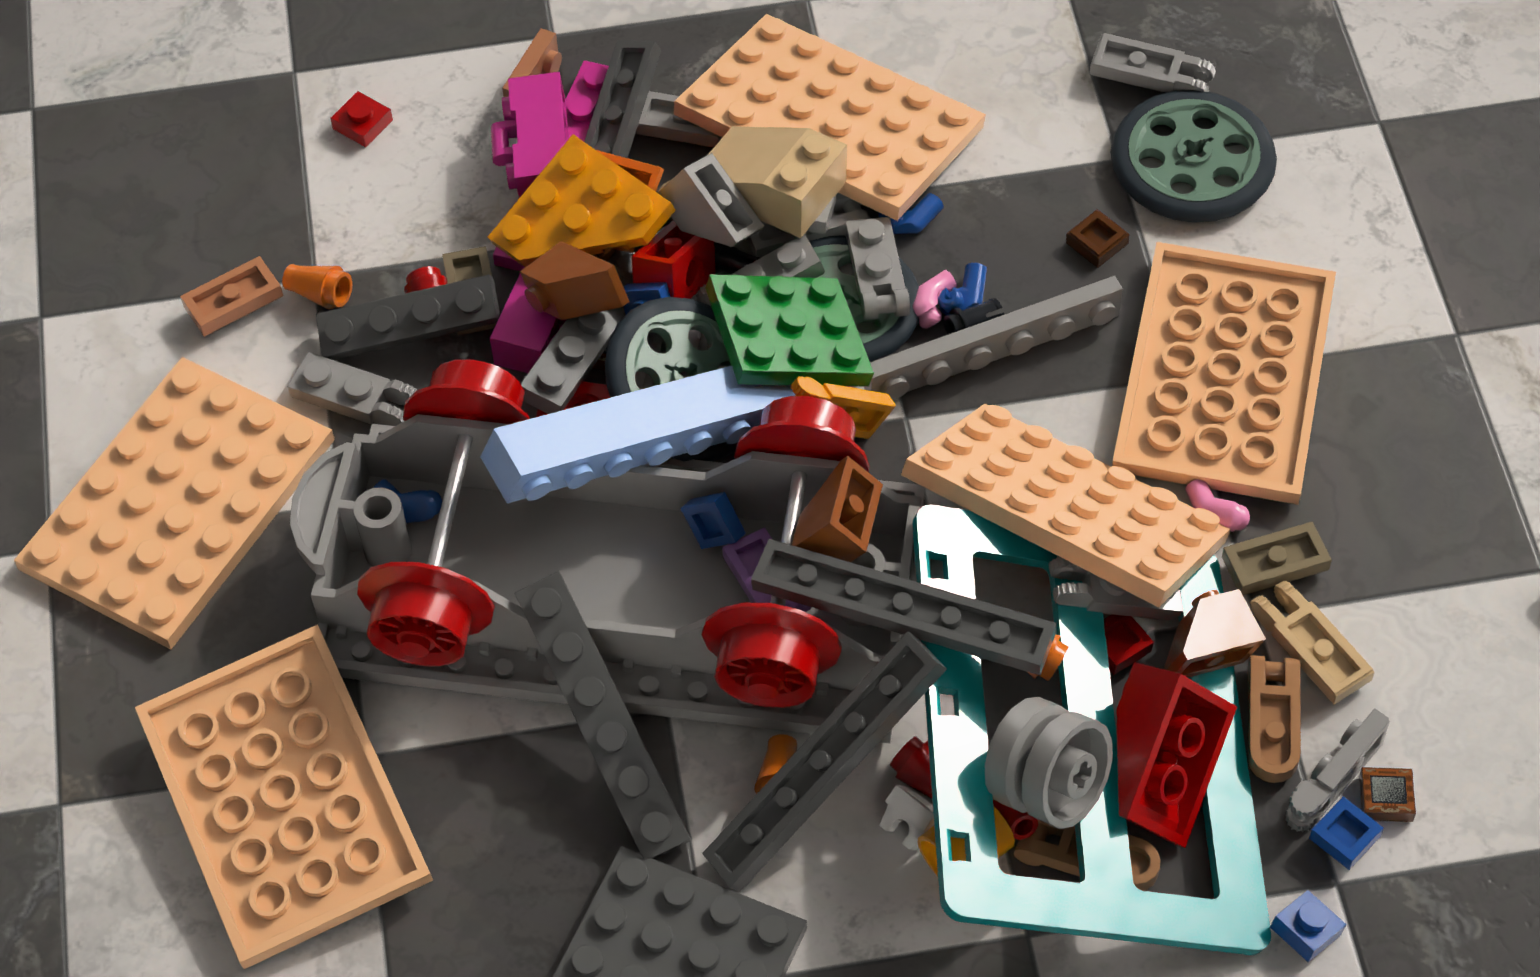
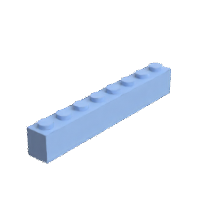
(624, 433)

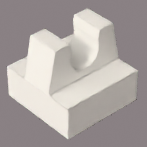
(914, 808)

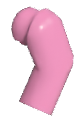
(927, 298)
(1229, 512)

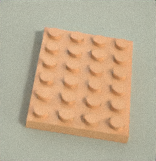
(892, 126)
(1225, 372)
(174, 502)
(1069, 502)
(282, 796)

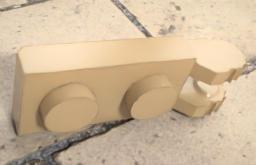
(1314, 640)

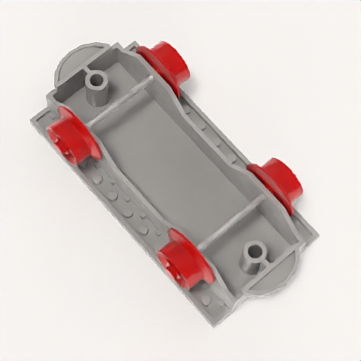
(668, 618)

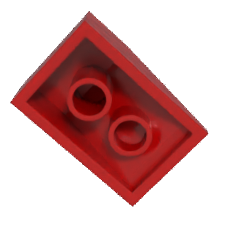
(1167, 749)

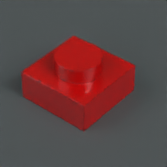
(361, 119)
(1125, 642)

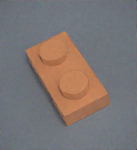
(539, 58)
(231, 296)

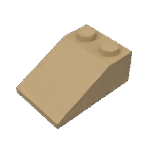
(784, 172)

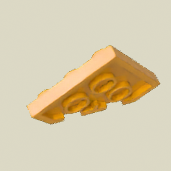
(582, 203)

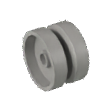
(1048, 762)

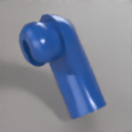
(919, 217)
(969, 294)
(417, 505)

